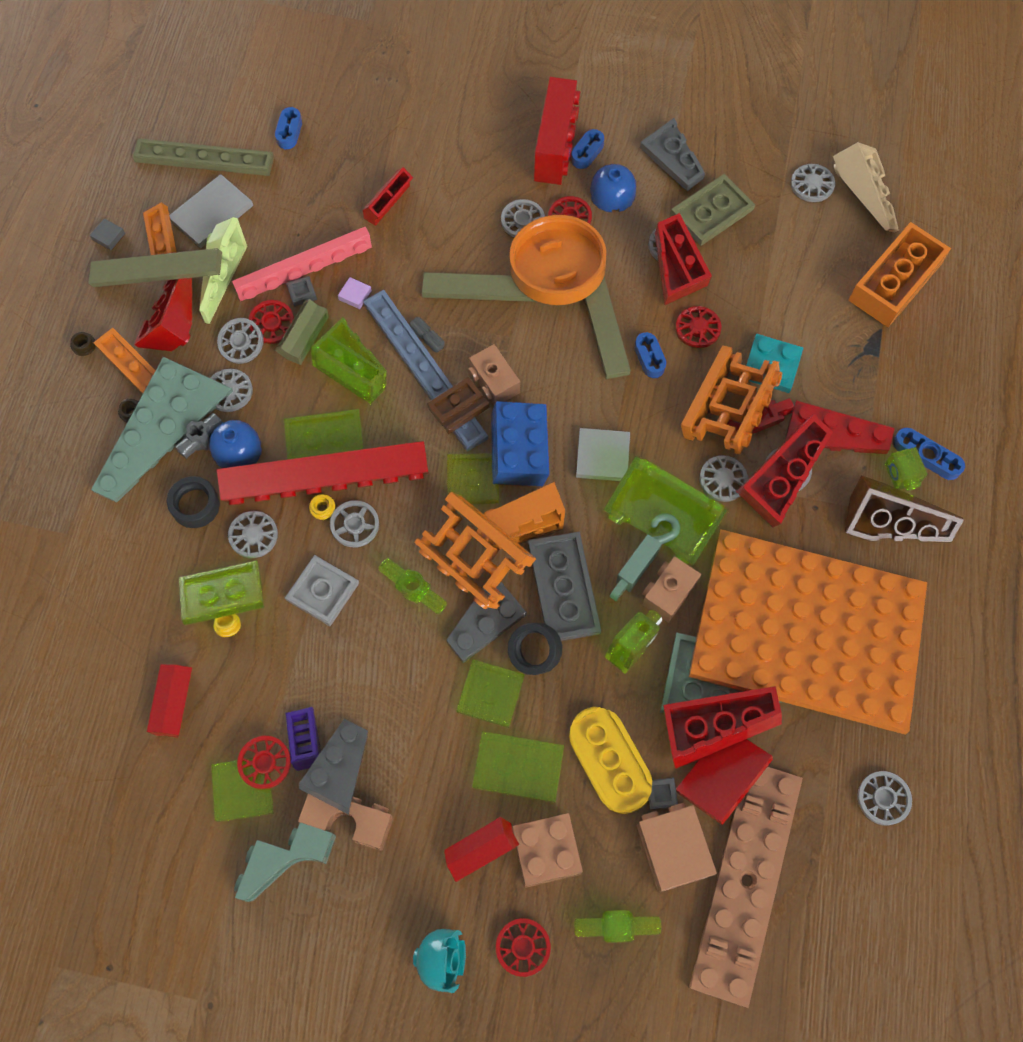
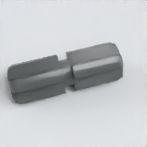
(431, 338)

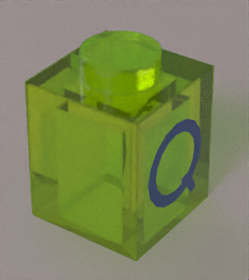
(906, 469)

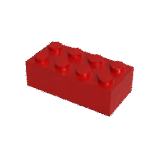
(556, 131)

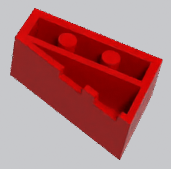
(679, 260)

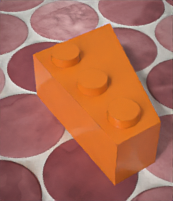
(530, 515)

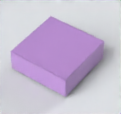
(354, 293)

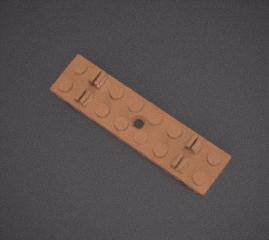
(738, 912)

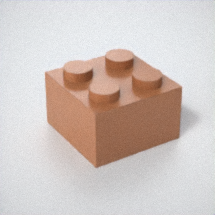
(547, 850)

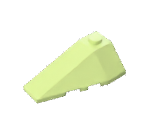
(230, 240)

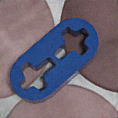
(284, 127)
(583, 146)
(654, 353)

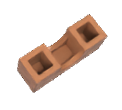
(371, 823)

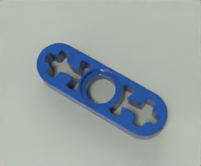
(940, 451)

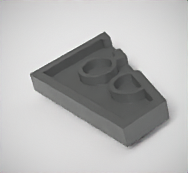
(673, 155)
(483, 625)
(336, 769)

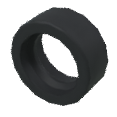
(184, 486)
(516, 656)

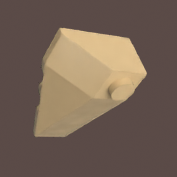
(862, 172)

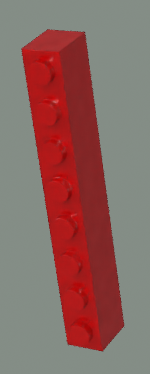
(322, 471)

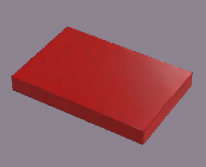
(724, 778)

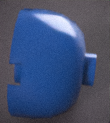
(613, 188)
(234, 444)

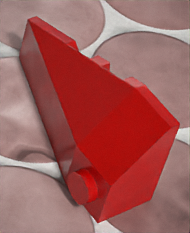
(171, 320)

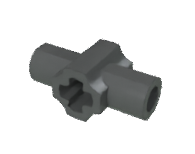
(192, 440)

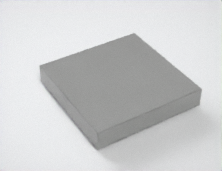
(602, 454)
(322, 590)

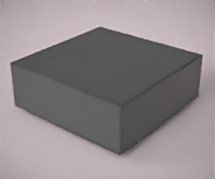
(107, 234)
(301, 290)
(663, 794)

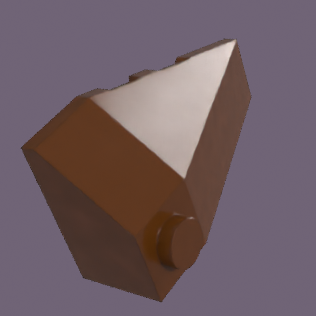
(889, 513)

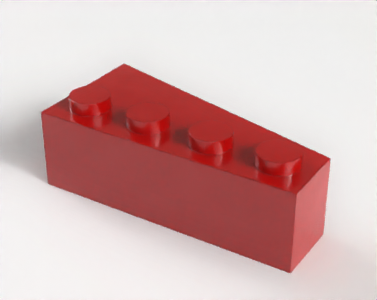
(780, 477)
(717, 722)

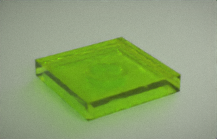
(472, 478)
(490, 693)
(234, 797)

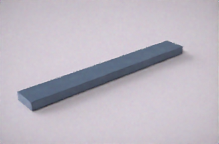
(418, 360)

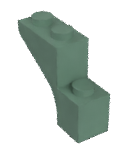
(270, 862)

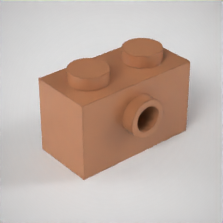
(494, 375)
(671, 588)

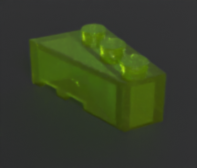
(349, 362)

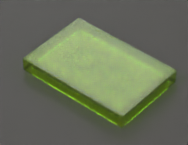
(323, 434)
(220, 592)
(518, 766)

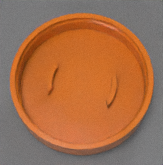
(558, 259)

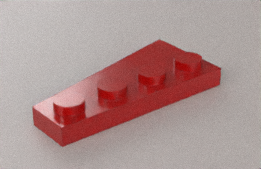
(848, 431)

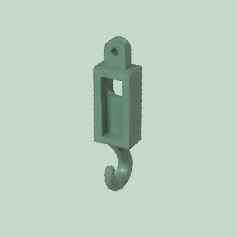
(644, 556)

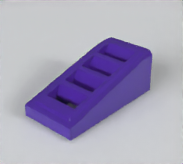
(304, 756)

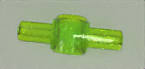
(421, 594)
(617, 926)

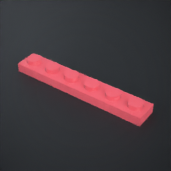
(302, 264)

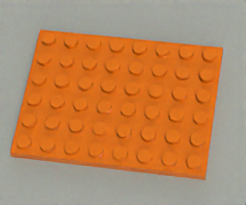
(813, 628)

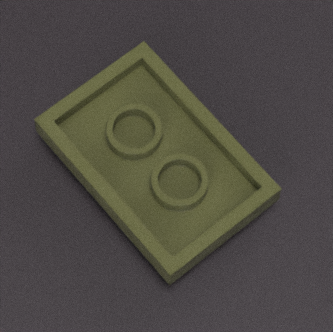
(713, 209)

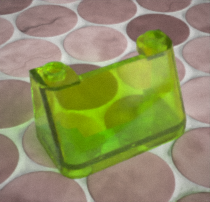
(652, 491)

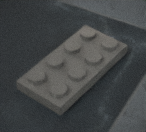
(564, 586)

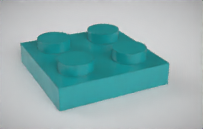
(775, 350)

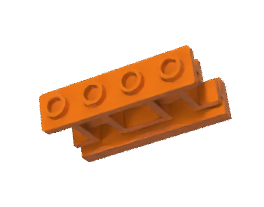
(714, 390)
(485, 534)

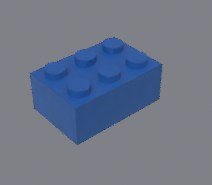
(519, 444)

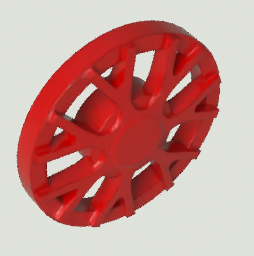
(571, 211)
(271, 320)
(698, 326)
(264, 762)
(523, 947)

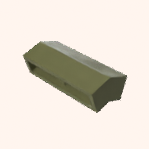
(302, 332)

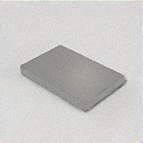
(209, 207)

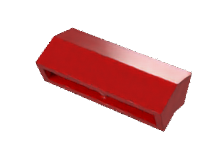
(400, 176)
(169, 700)
(480, 848)

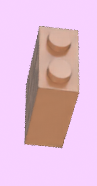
(675, 847)

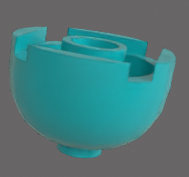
(441, 959)

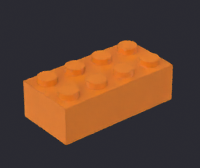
(899, 274)

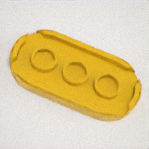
(610, 760)

